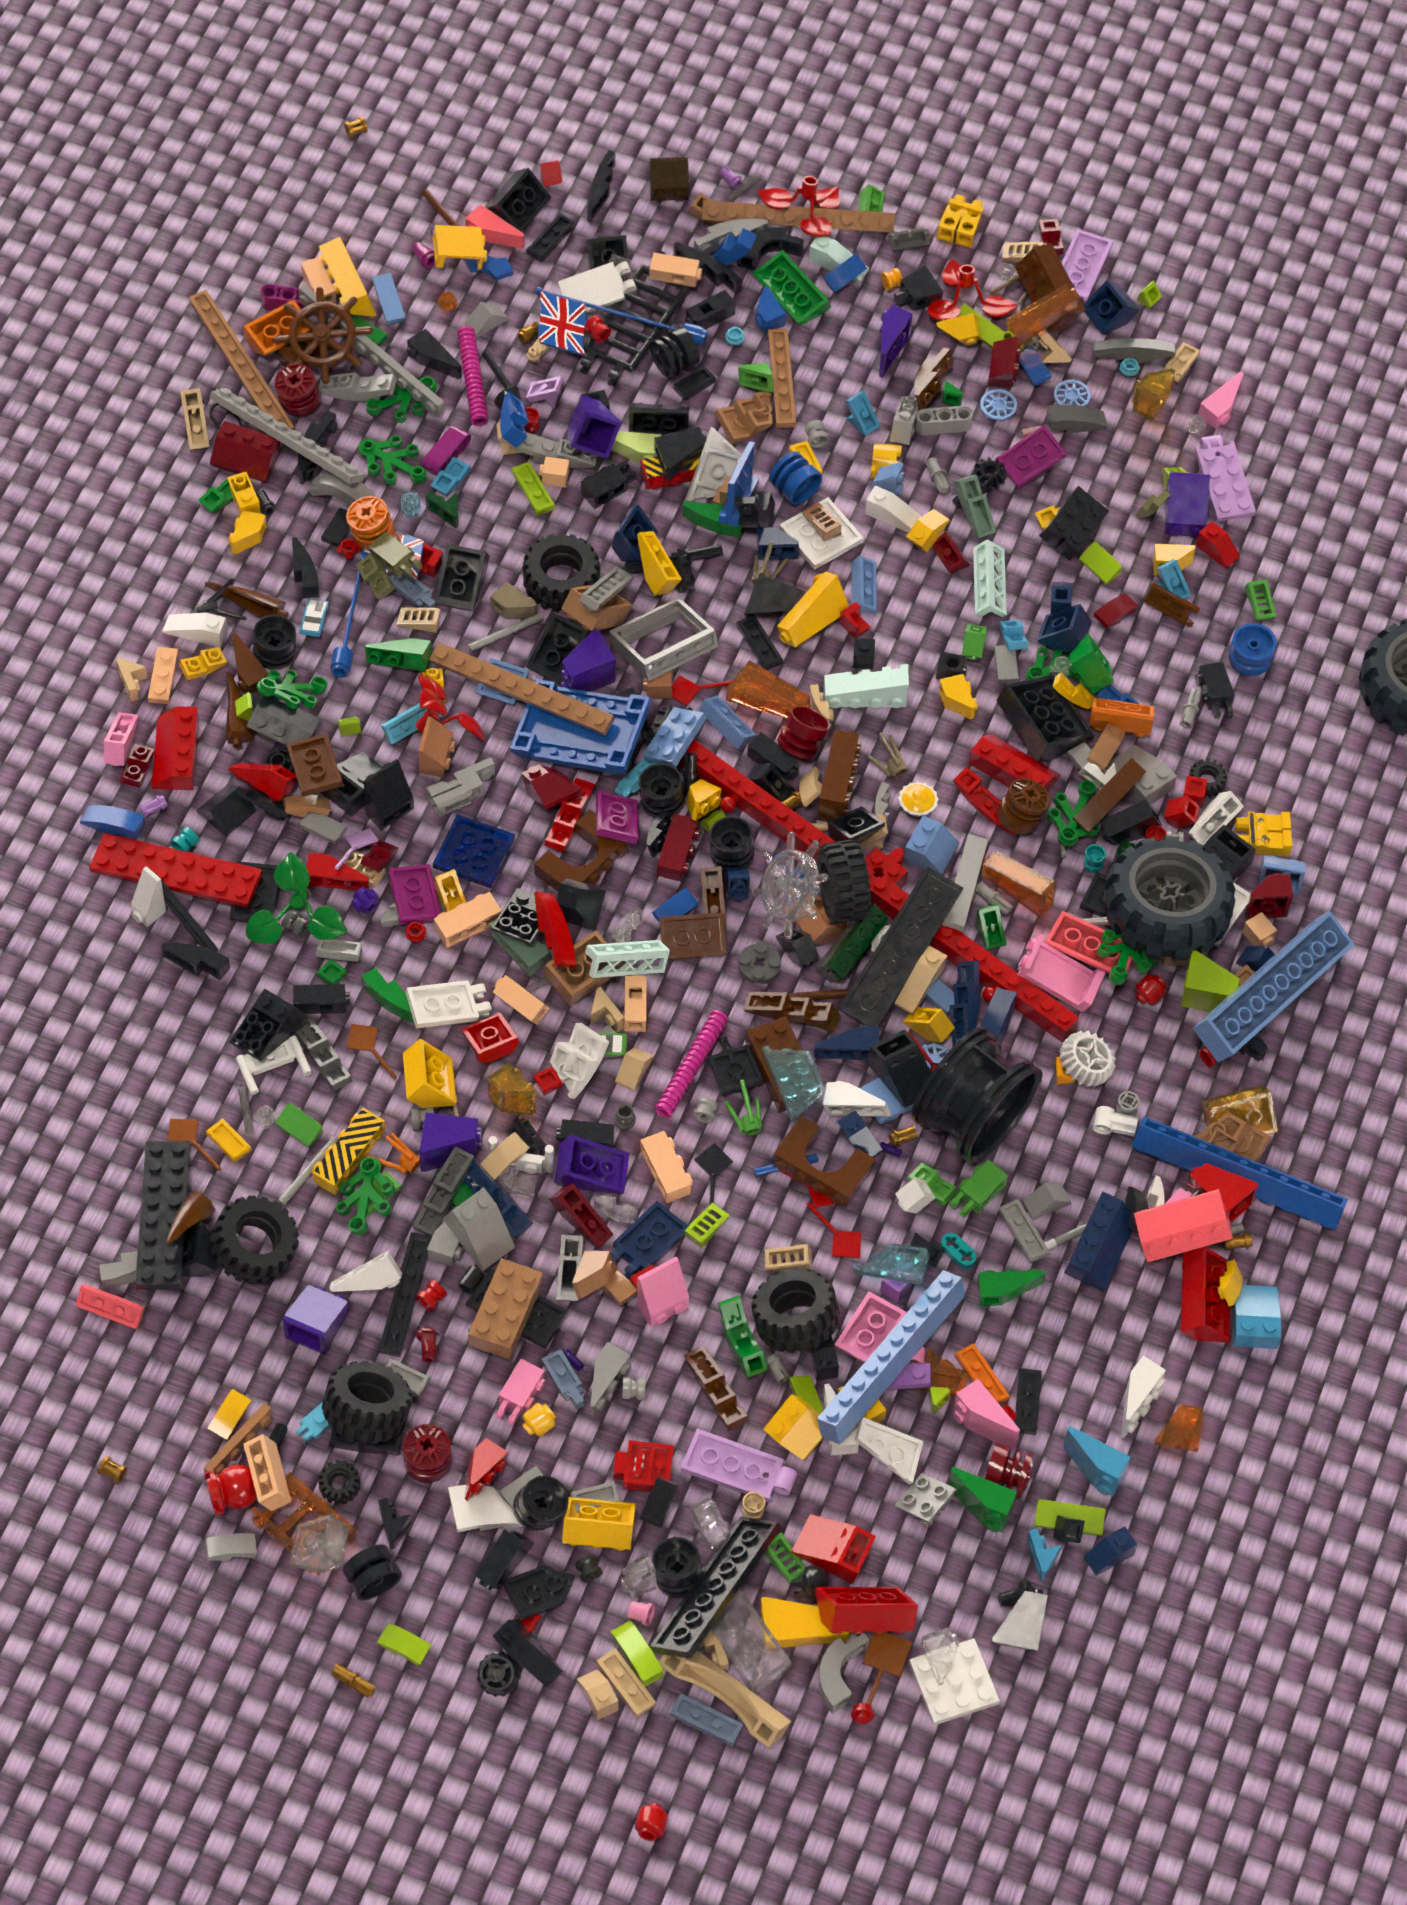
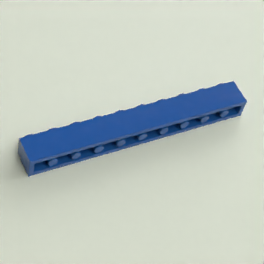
(1274, 1186)

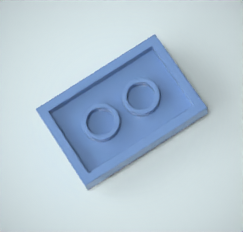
(674, 736)

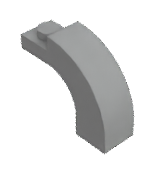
(332, 485)
(831, 1685)

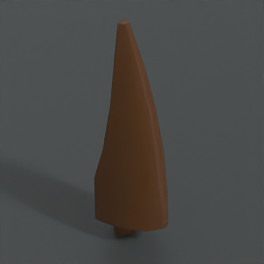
(255, 602)
(235, 726)
(195, 1209)

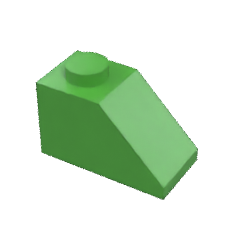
(974, 641)

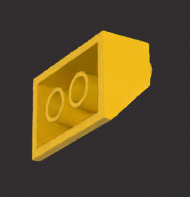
(428, 1076)
(599, 1527)

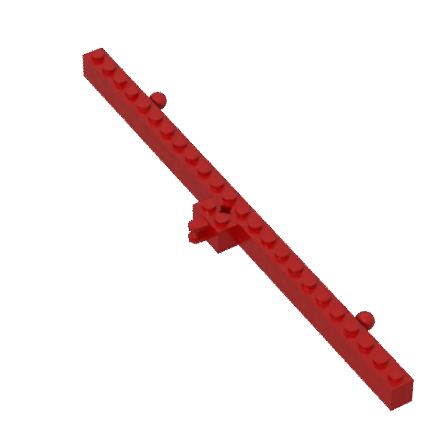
(886, 884)

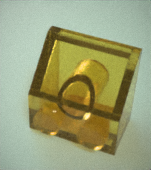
(1152, 393)

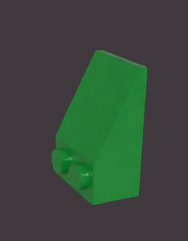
(984, 1499)

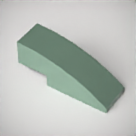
(975, 505)

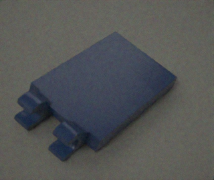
(648, 1239)

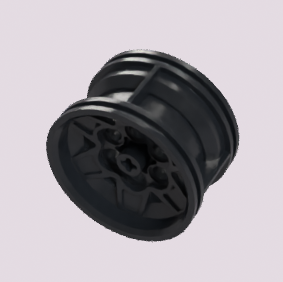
(976, 1095)

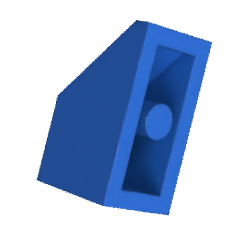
(769, 312)

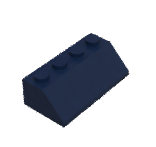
(1101, 1243)

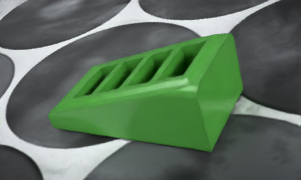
(1264, 587)
(785, 1546)

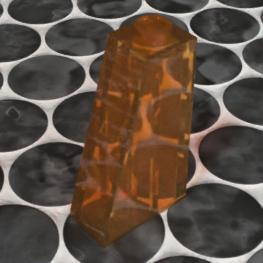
(1042, 313)
(765, 691)
(1020, 882)

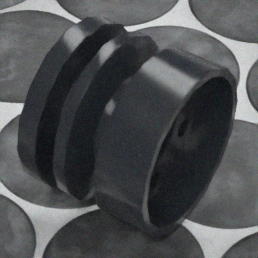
(674, 352)
(274, 641)
(661, 789)
(731, 843)
(551, 1498)
(675, 1556)

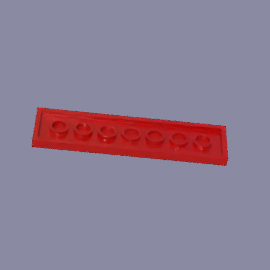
(178, 869)

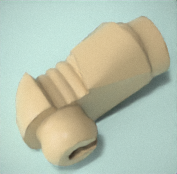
(536, 351)

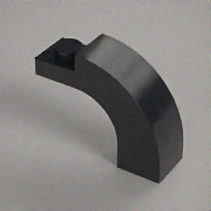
(771, 240)
(755, 510)

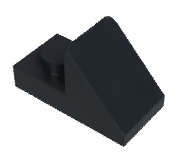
(393, 1526)

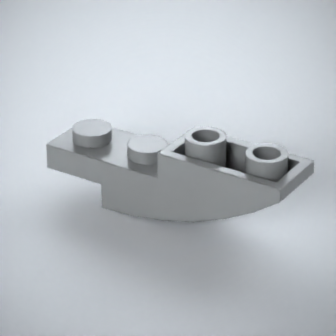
(718, 232)
(356, 388)
(541, 447)

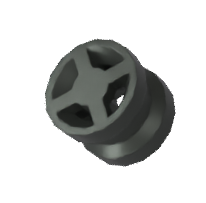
(588, 1568)

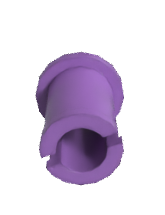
(729, 176)
(153, 806)

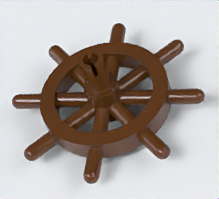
(323, 334)

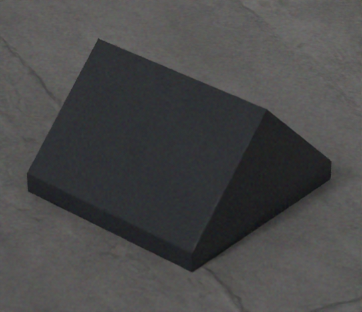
(227, 809)

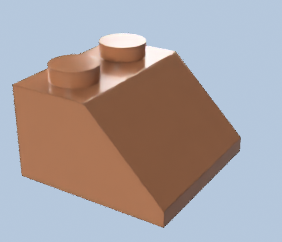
(435, 749)
(821, 928)

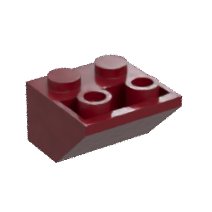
(1004, 363)

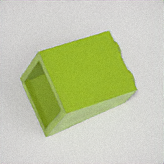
(1206, 983)

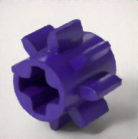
(365, 900)

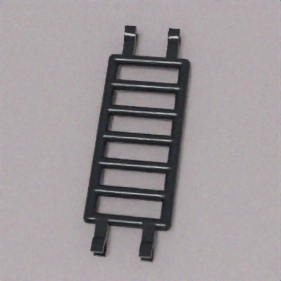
(666, 314)

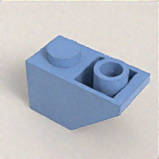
(890, 478)

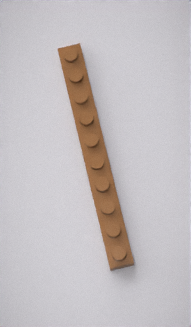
(794, 215)
(237, 357)
(522, 689)

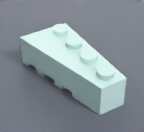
(868, 688)

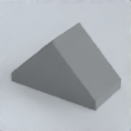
(485, 318)
(1046, 1200)

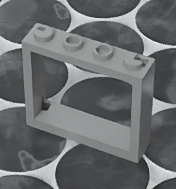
(672, 657)

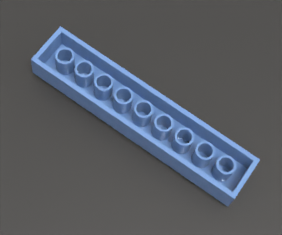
(1273, 986)

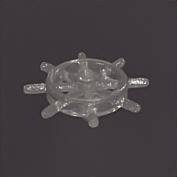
(790, 885)

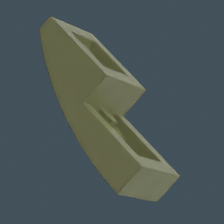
(1152, 504)
(376, 575)

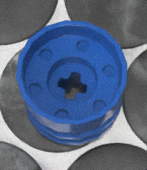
(795, 478)

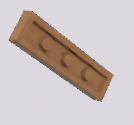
(234, 1446)

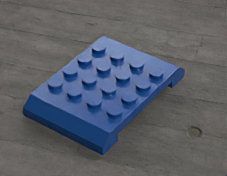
(562, 742)

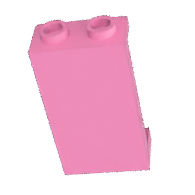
(1060, 974)

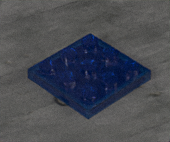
(474, 850)

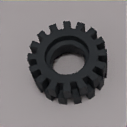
(1214, 770)
(339, 1494)

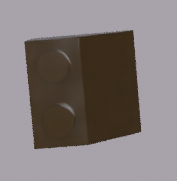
(669, 179)

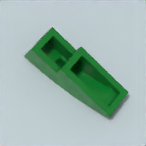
(707, 516)
(387, 994)

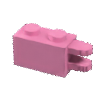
(520, 1390)

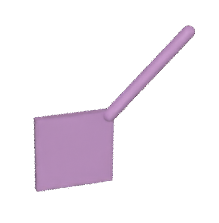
(357, 841)

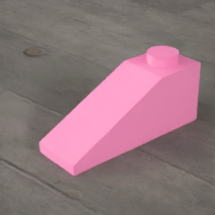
(1218, 406)
(119, 739)

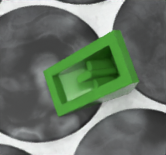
(756, 377)

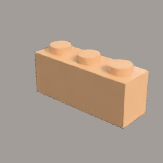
(466, 919)
(666, 1166)
(267, 1472)

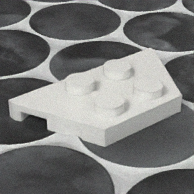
(716, 462)

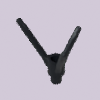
(211, 603)

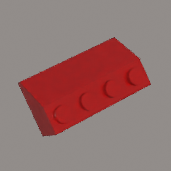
(176, 749)
(1008, 763)
(1203, 1311)
(866, 1609)

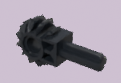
(987, 481)

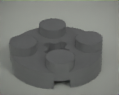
(759, 952)

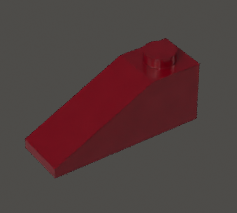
(581, 1215)

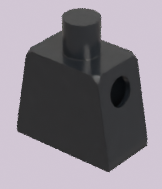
(918, 289)

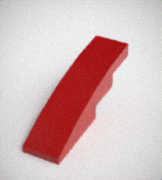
(570, 812)
(557, 934)

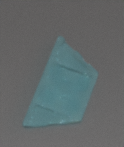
(795, 1078)
(896, 1263)

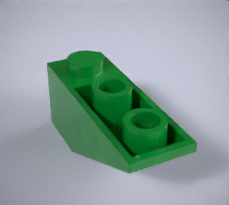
(402, 653)
(1002, 1287)

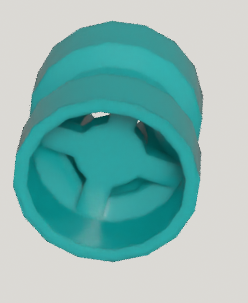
(185, 840)
(1094, 858)

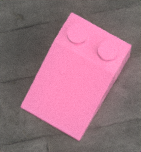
(662, 1292)
(869, 1327)
(984, 1415)

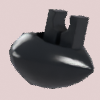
(812, 1577)

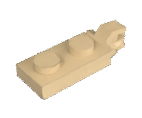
(1183, 360)

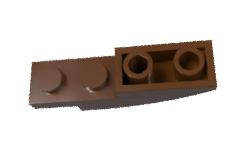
(928, 378)

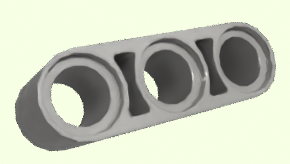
(944, 420)

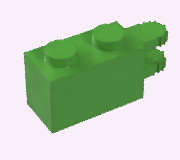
(980, 1188)

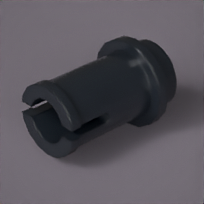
(266, 506)

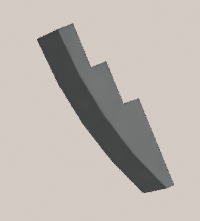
(1141, 348)
(322, 1054)
(444, 1191)

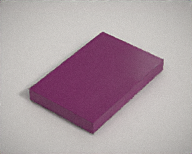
(1032, 457)
(616, 817)
(414, 894)

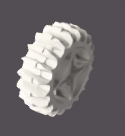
(1087, 1058)

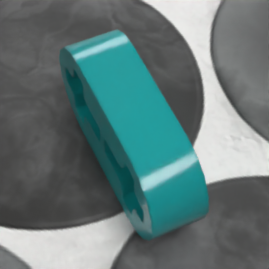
(959, 1250)

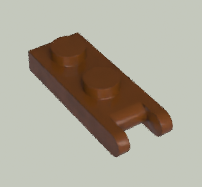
(1170, 604)

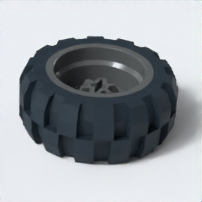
(1379, 685)
(1138, 903)

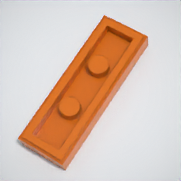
(977, 1368)

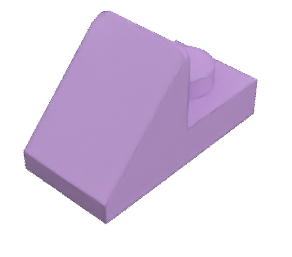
(546, 389)

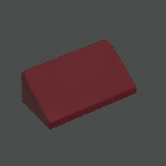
(950, 553)

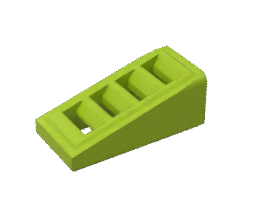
(700, 1240)

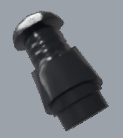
(1011, 1597)

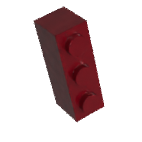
(678, 848)

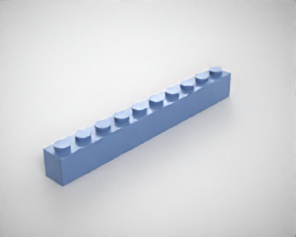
(891, 1357)

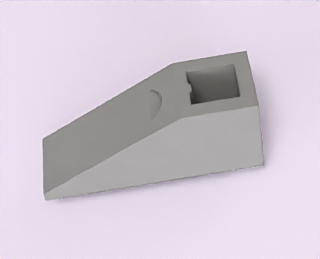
(904, 420)
(444, 1246)
(608, 1369)

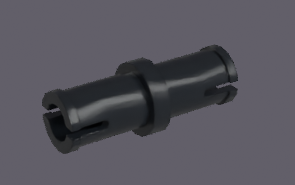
(690, 770)

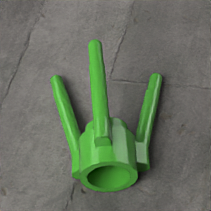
(751, 1124)

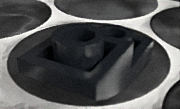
(656, 833)
(1136, 1202)

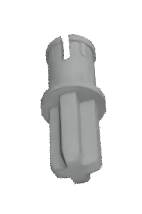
(937, 475)
(1190, 708)
(993, 897)

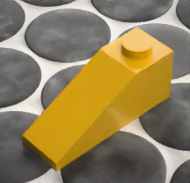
(657, 566)

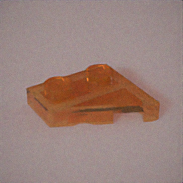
(1182, 1429)

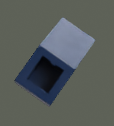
(1061, 596)
(737, 883)

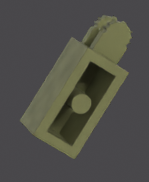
(394, 555)

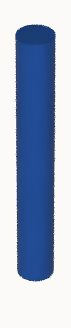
(764, 1170)

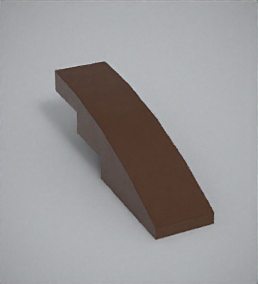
(1109, 795)
(796, 1009)
(716, 1388)

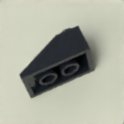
(461, 577)
(554, 646)

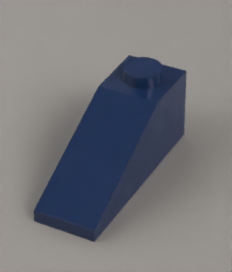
(848, 1045)

